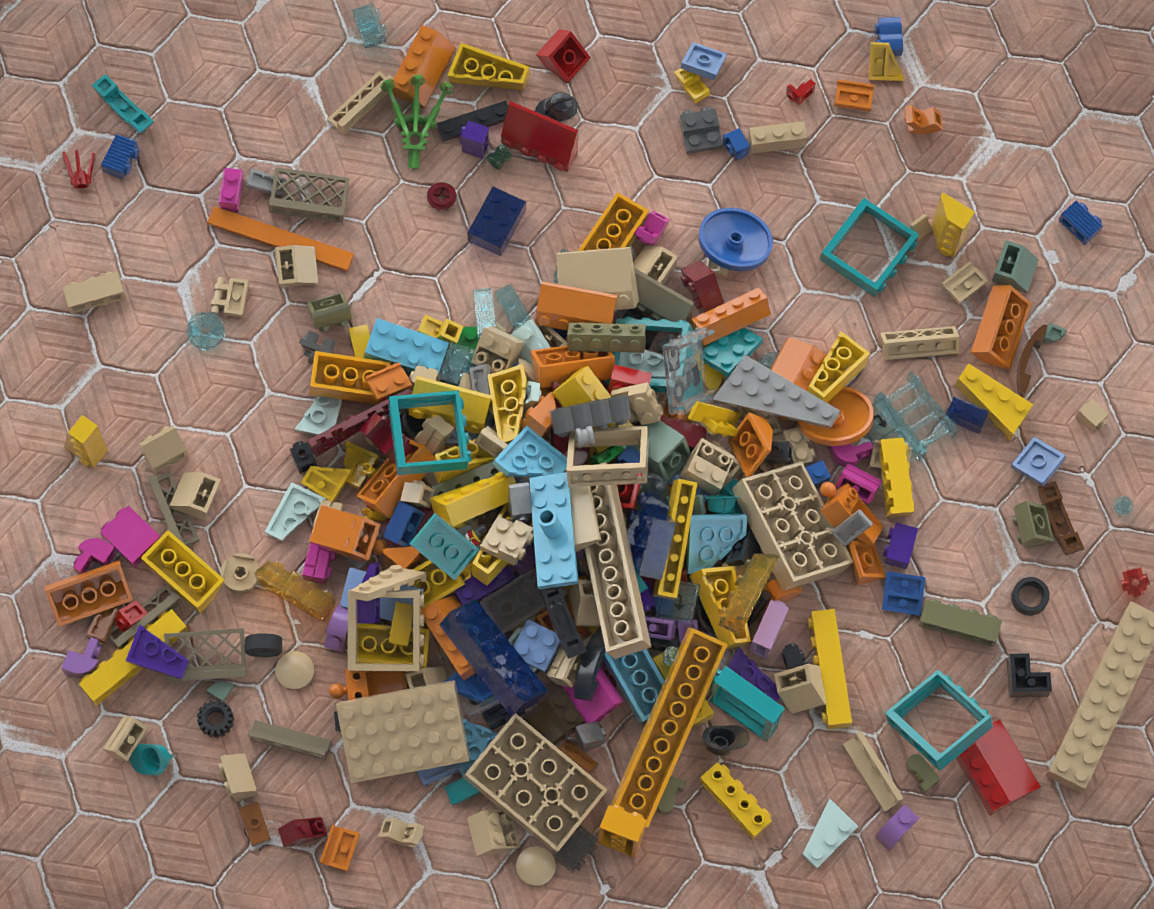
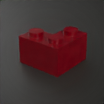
(703, 285)
(380, 434)

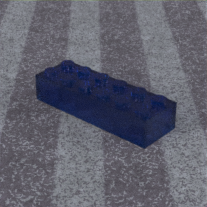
(493, 657)

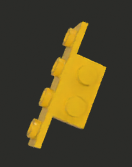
(716, 418)

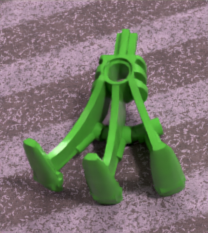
(415, 117)

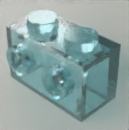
(369, 25)
(456, 363)

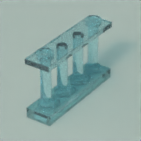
(908, 431)

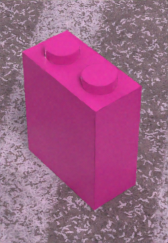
(129, 535)
(603, 703)

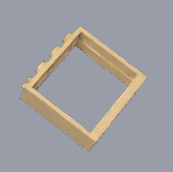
(610, 473)
(418, 638)

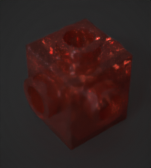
(1129, 576)

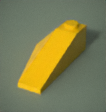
(508, 399)

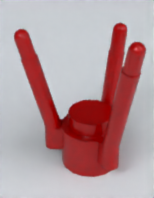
(80, 179)

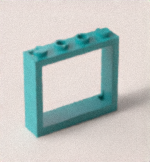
(851, 273)
(663, 325)
(425, 400)
(920, 693)
(745, 703)

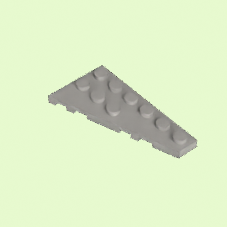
(769, 393)

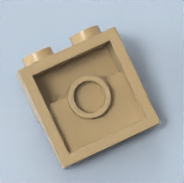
(641, 403)
(800, 450)
(508, 540)

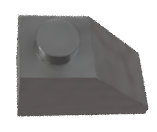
(520, 503)
(590, 736)

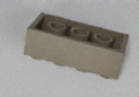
(660, 301)

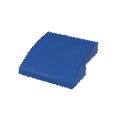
(903, 593)

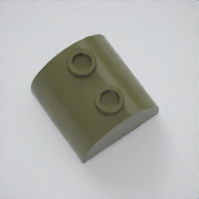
(329, 311)
(1032, 524)

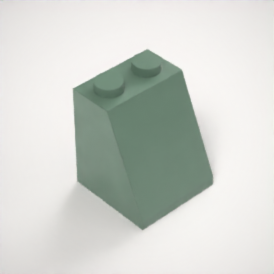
(666, 450)

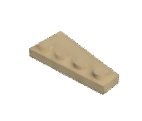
(385, 582)

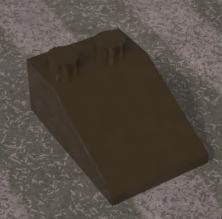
(555, 717)

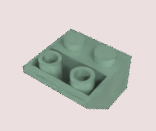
(1015, 267)

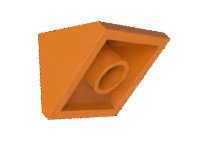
(404, 556)
(866, 563)

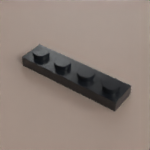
(485, 116)

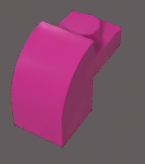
(652, 228)
(847, 454)
(93, 550)

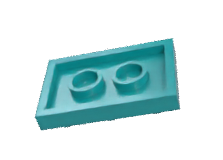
(729, 350)
(444, 546)

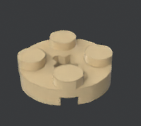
(233, 564)

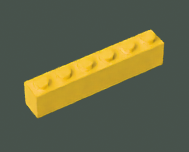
(680, 510)
(829, 658)
(116, 670)

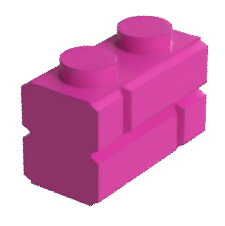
(231, 189)
(862, 482)
(318, 563)

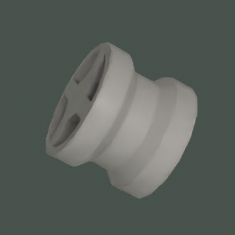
(584, 436)

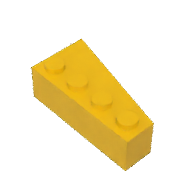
(486, 69)
(838, 368)
(1005, 407)
(86, 442)
(478, 458)
(895, 477)
(472, 499)
(487, 566)
(713, 593)

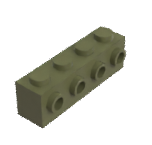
(606, 337)
(475, 475)
(959, 622)

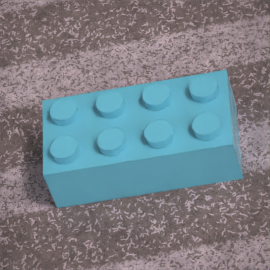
(403, 345)
(637, 681)

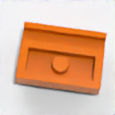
(854, 95)
(388, 382)
(340, 848)

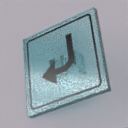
(884, 422)
(683, 606)

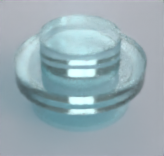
(1123, 505)
(669, 655)

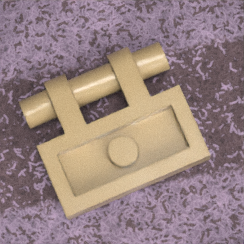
(236, 296)

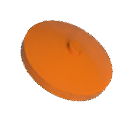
(850, 426)

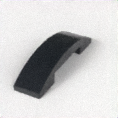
(562, 621)
(588, 667)

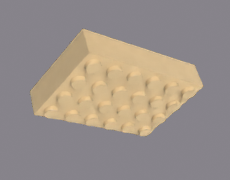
(789, 523)
(403, 731)
(535, 783)

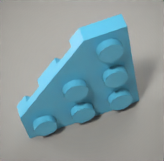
(530, 457)
(712, 538)
(477, 739)

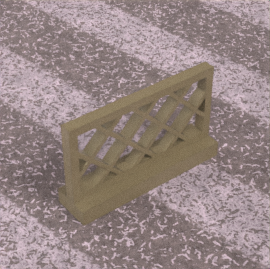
(304, 209)
(211, 671)

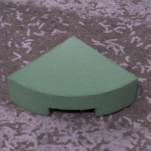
(1054, 333)
(220, 690)

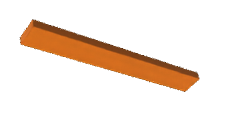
(278, 237)

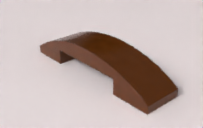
(1023, 379)
(1059, 520)

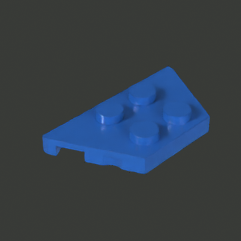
(471, 688)

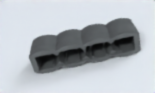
(593, 413)

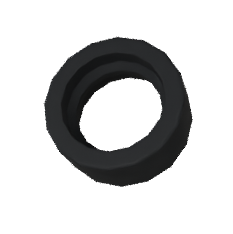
(1040, 585)
(263, 645)

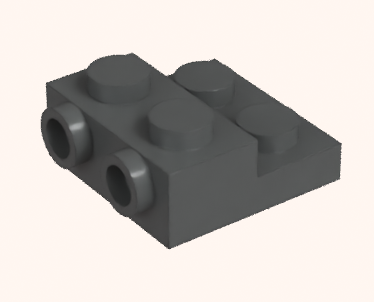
(700, 130)

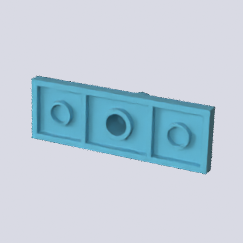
(553, 531)

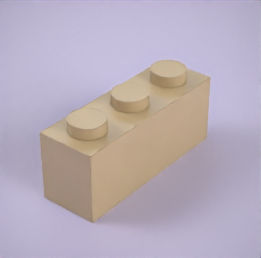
(777, 137)
(93, 292)

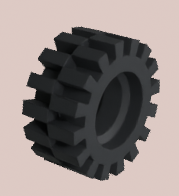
(220, 729)

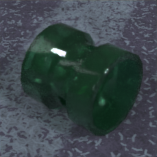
(499, 157)

